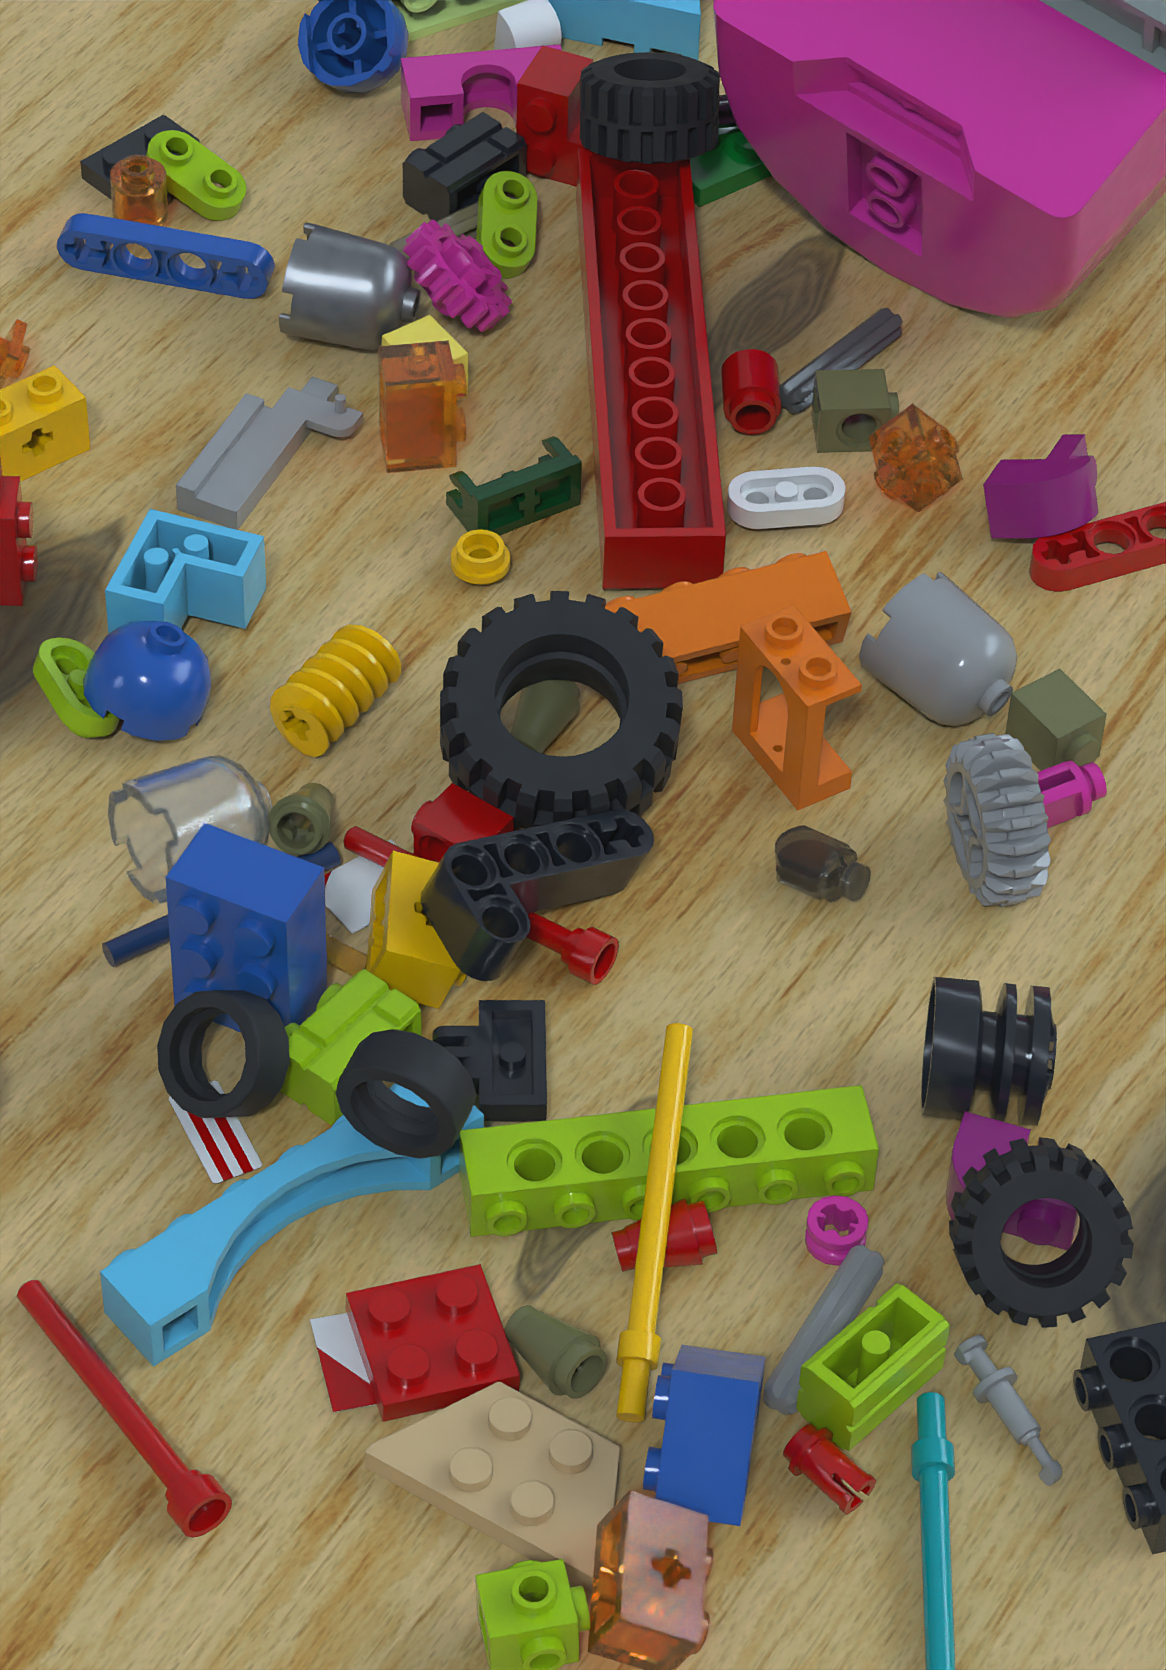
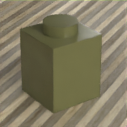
(1056, 721)

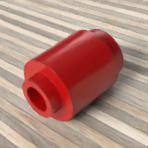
(751, 391)

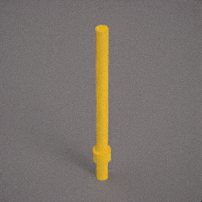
(639, 1345)

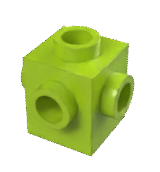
(530, 1616)

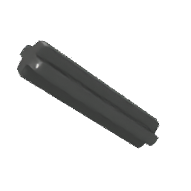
(845, 354)

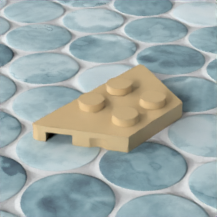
(509, 1474)

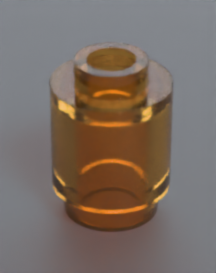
(139, 190)

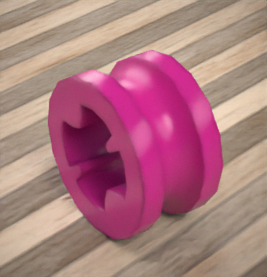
(844, 1215)

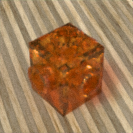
(915, 458)

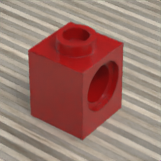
(454, 819)

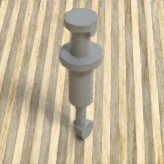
(998, 1389)

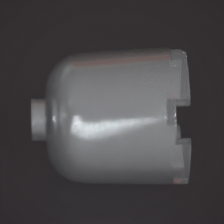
(168, 807)

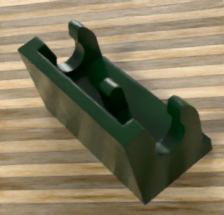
(521, 495)

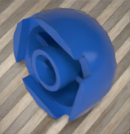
(353, 43)
(149, 679)

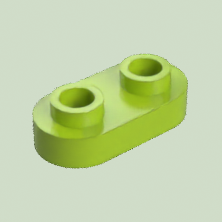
(193, 174)
(508, 220)
(60, 673)

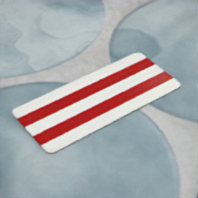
(219, 1143)

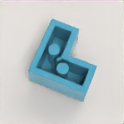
(185, 570)

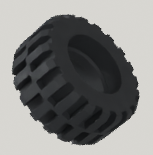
(560, 643)

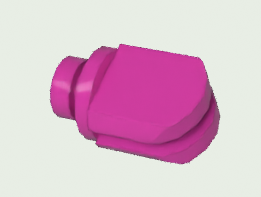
(1070, 790)

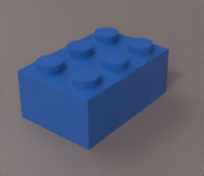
(247, 924)

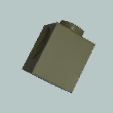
(850, 408)

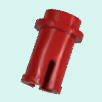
(827, 1466)

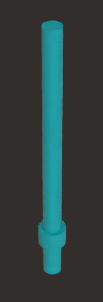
(933, 1467)

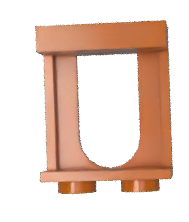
(789, 728)

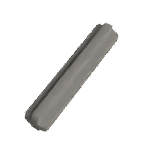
(829, 1316)

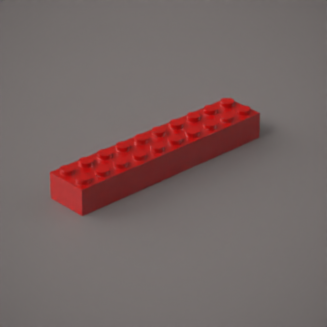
(648, 375)

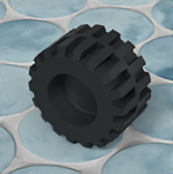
(649, 107)
(1065, 1282)

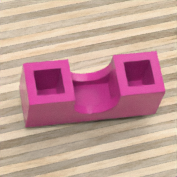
(447, 86)

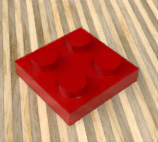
(430, 1341)

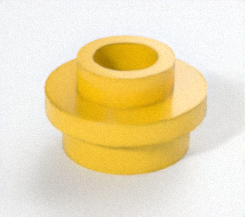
(480, 557)

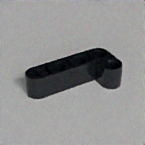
(493, 882)

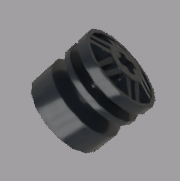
(987, 1051)

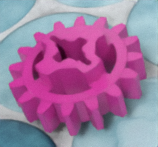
(457, 275)

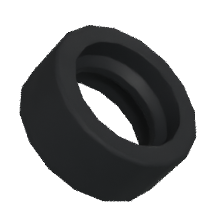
(181, 1053)
(419, 1067)

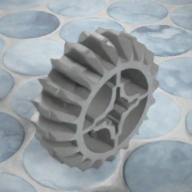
(997, 819)

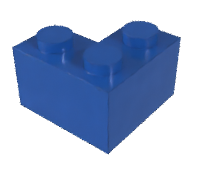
(708, 1432)

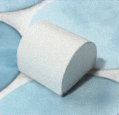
(527, 25)

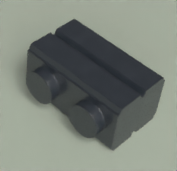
(459, 164)

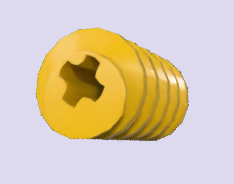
(334, 688)

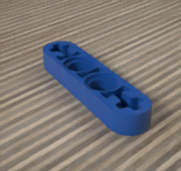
(165, 265)

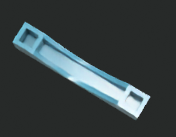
(173, 1283)

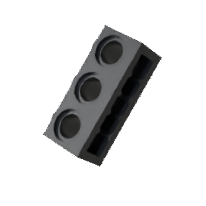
(1128, 1414)

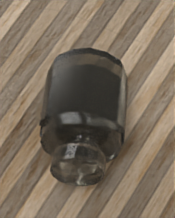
(819, 865)

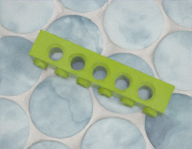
(727, 1156)

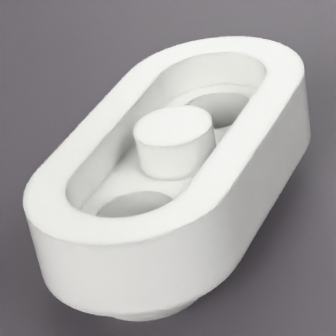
(786, 497)

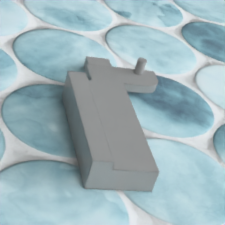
(256, 447)

